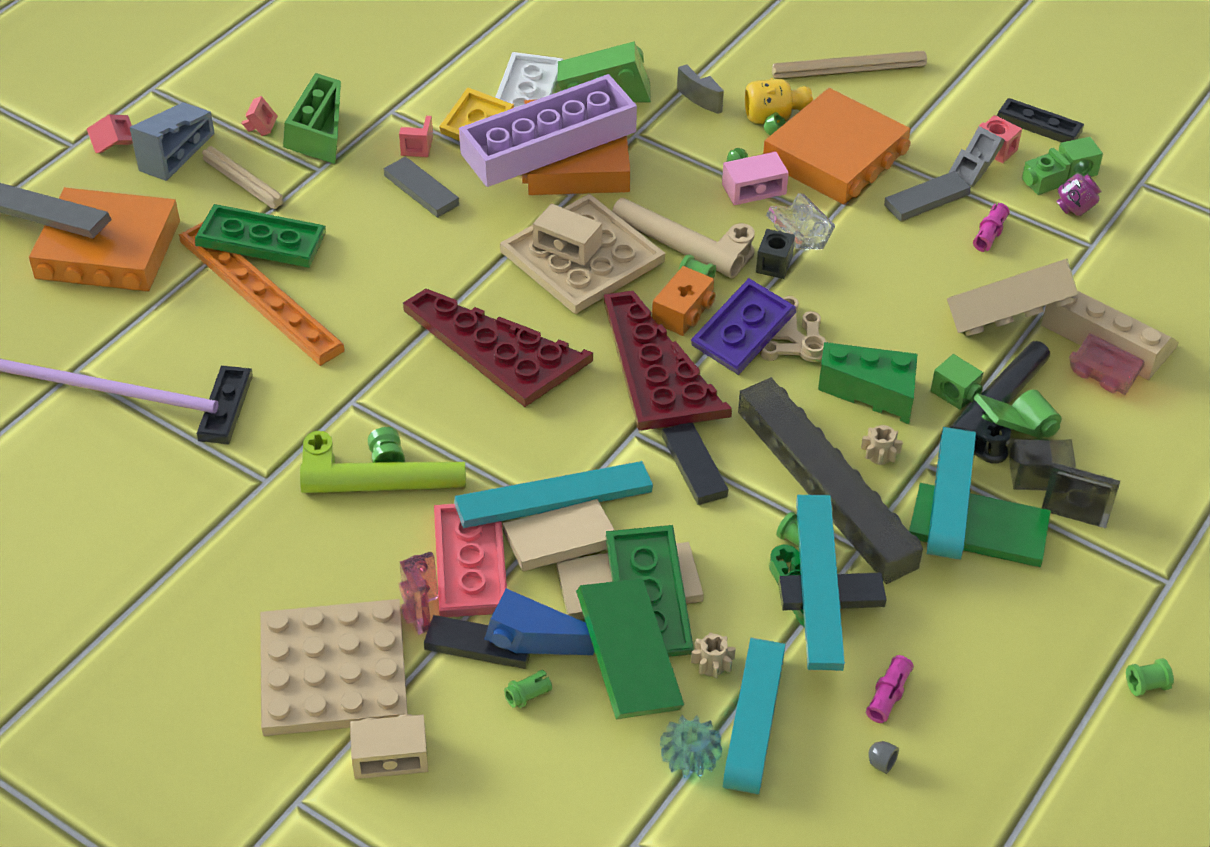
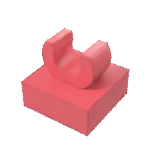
(260, 117)

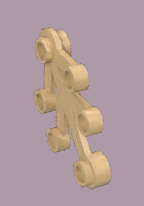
(808, 347)

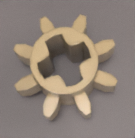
(881, 444)
(713, 655)

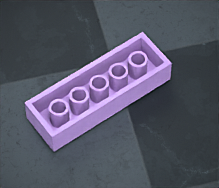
(547, 130)

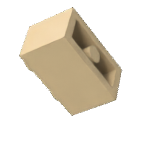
(567, 234)
(388, 746)

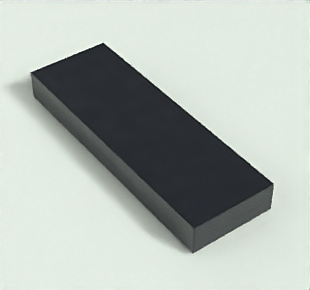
(1040, 121)
(230, 393)
(695, 463)
(855, 591)
(468, 641)

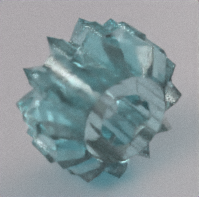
(691, 746)

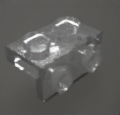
(803, 220)

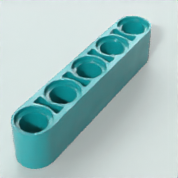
(951, 493)
(754, 716)

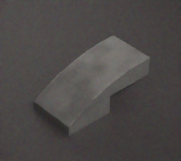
(703, 91)
(978, 156)

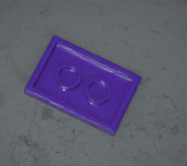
(743, 326)

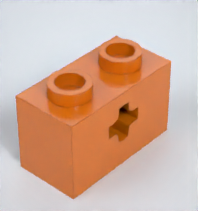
(683, 300)

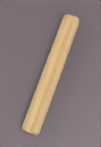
(242, 177)

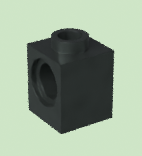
(775, 253)

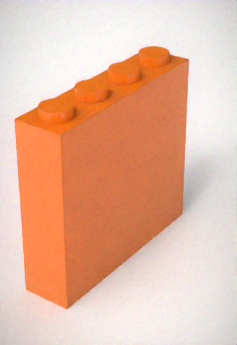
(838, 145)
(591, 171)
(121, 254)

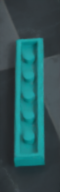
(552, 494)
(819, 583)

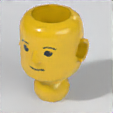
(773, 96)

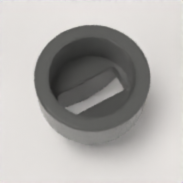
(883, 756)

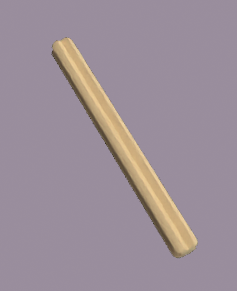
(849, 64)

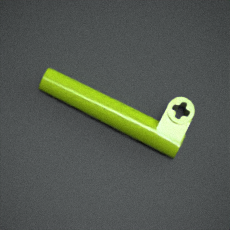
(322, 474)

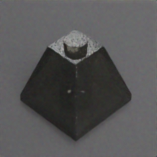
(1033, 460)
(1080, 494)

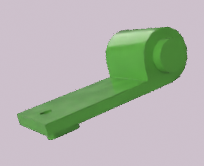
(1028, 414)

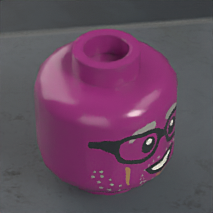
(1078, 194)

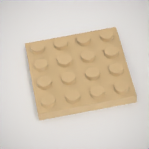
(618, 261)
(331, 666)

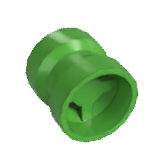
(385, 446)

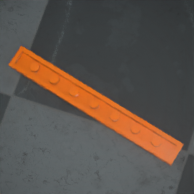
(268, 300)

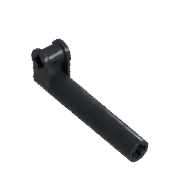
(1003, 389)

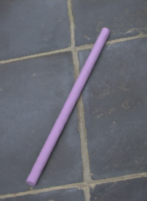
(109, 386)

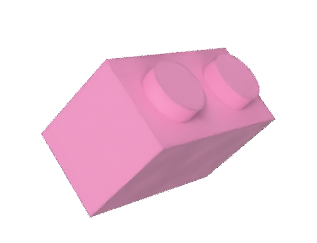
(755, 178)

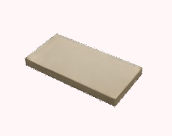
(596, 569)

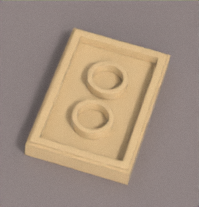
(558, 534)

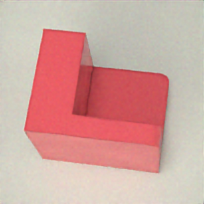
(109, 132)
(416, 140)

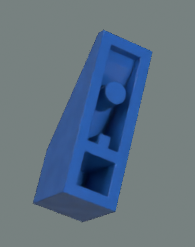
(536, 628)

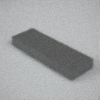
(421, 186)
(927, 196)

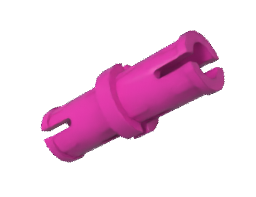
(991, 227)
(889, 689)

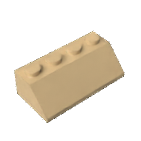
(1012, 296)
(1094, 317)

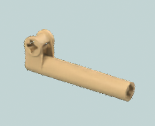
(728, 254)

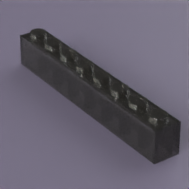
(824, 471)

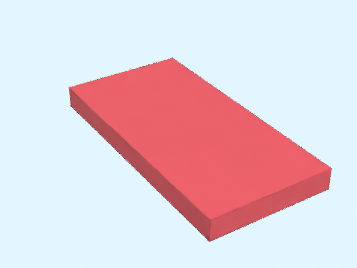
(468, 565)

